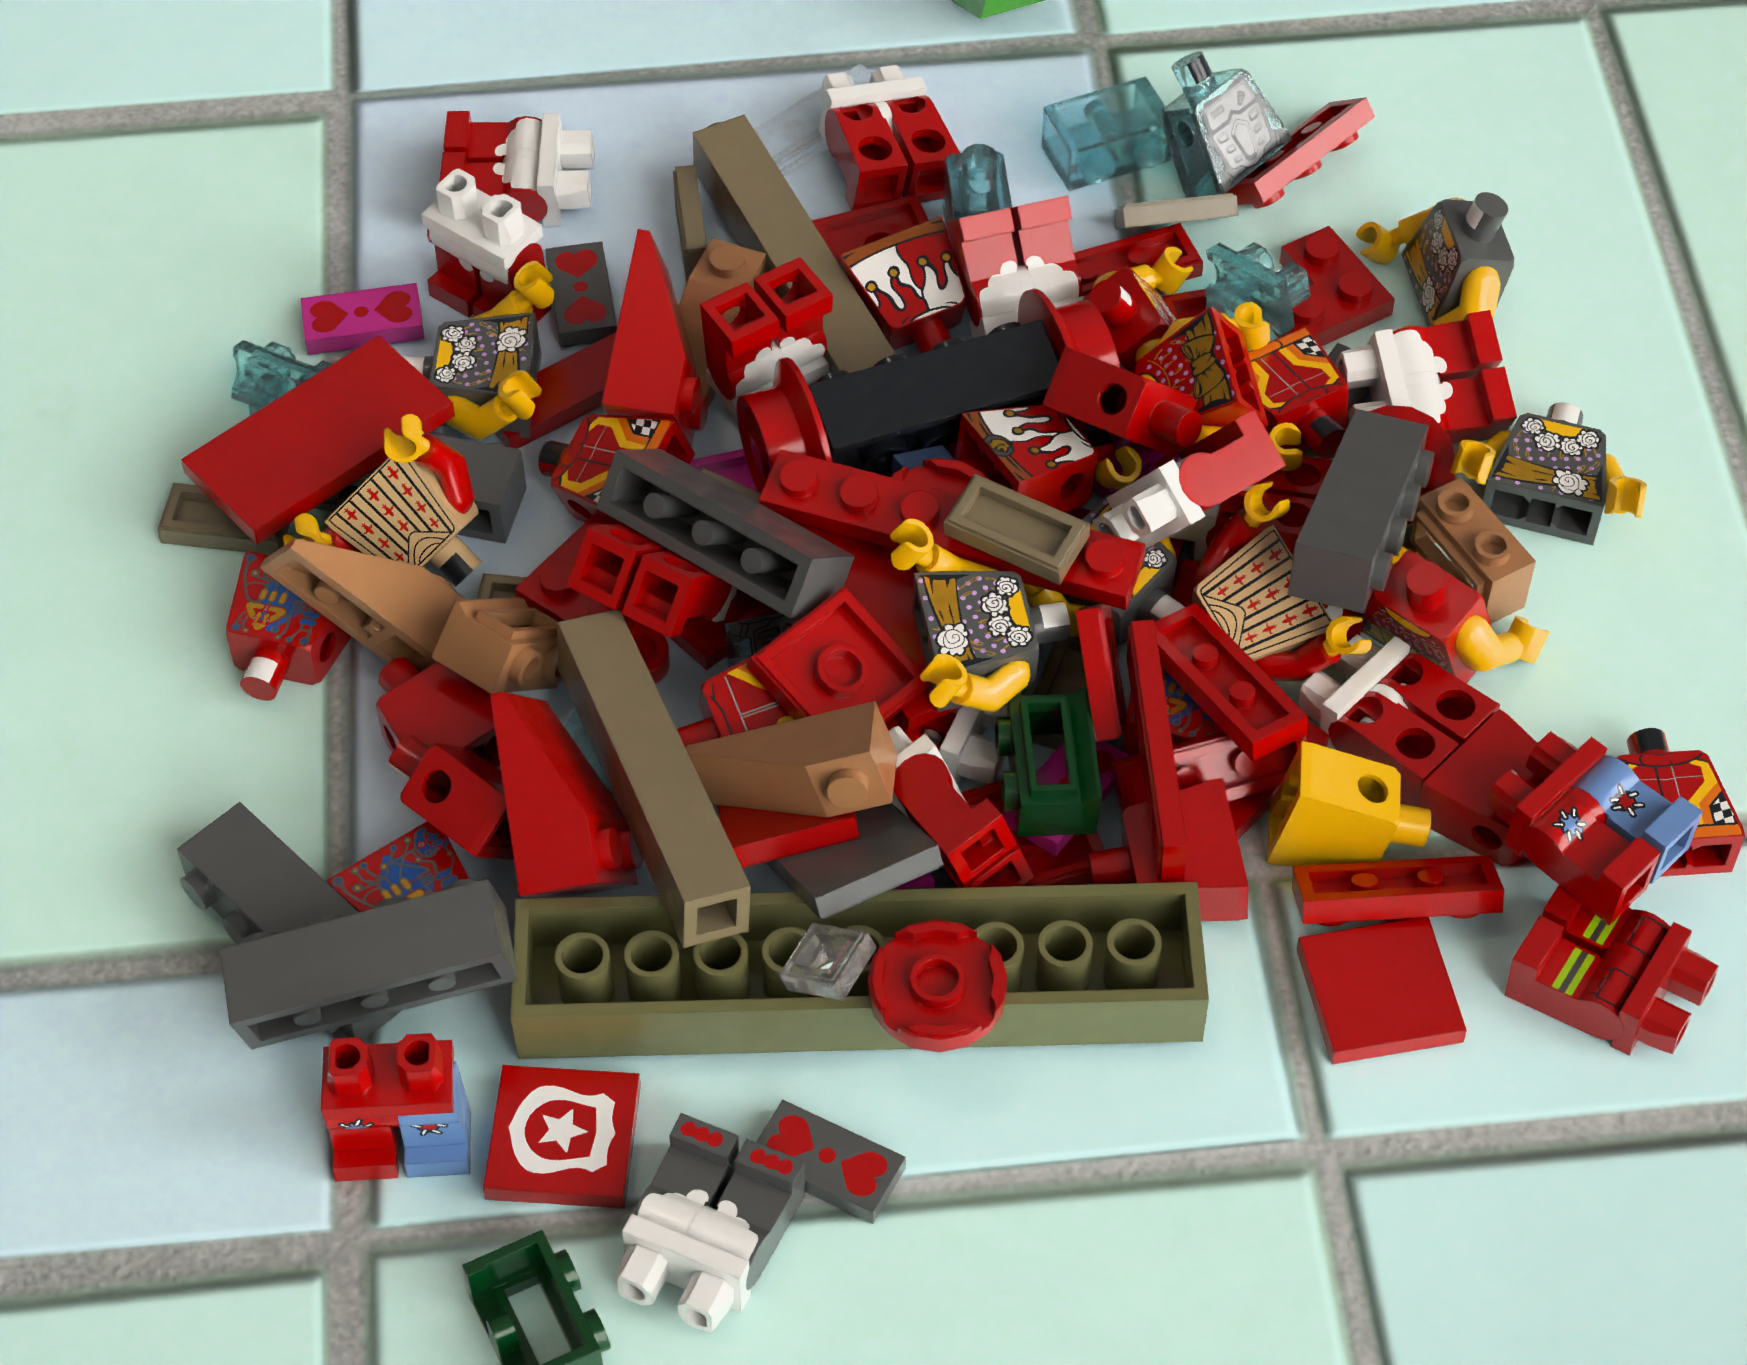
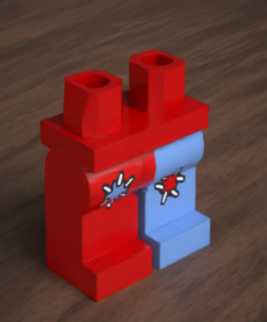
(1592, 824)
(389, 1089)

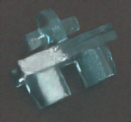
(1252, 278)
(268, 373)

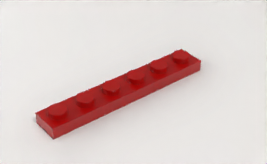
(874, 505)

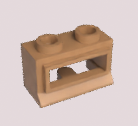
(1476, 543)
(500, 645)

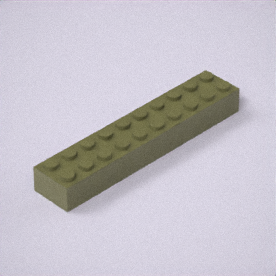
(1075, 956)

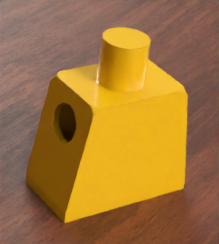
(1339, 811)

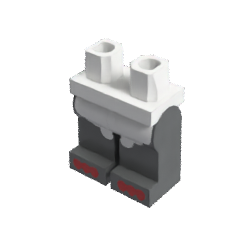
(709, 1221)

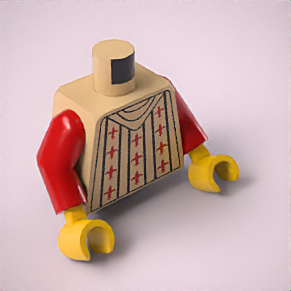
(407, 507)
(1246, 593)

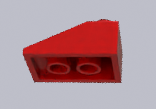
(651, 355)
(559, 812)

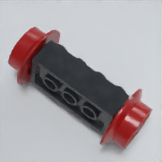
(918, 398)

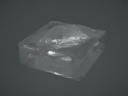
(827, 961)

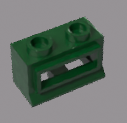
(1055, 807)
(517, 1268)

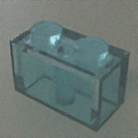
(1105, 133)

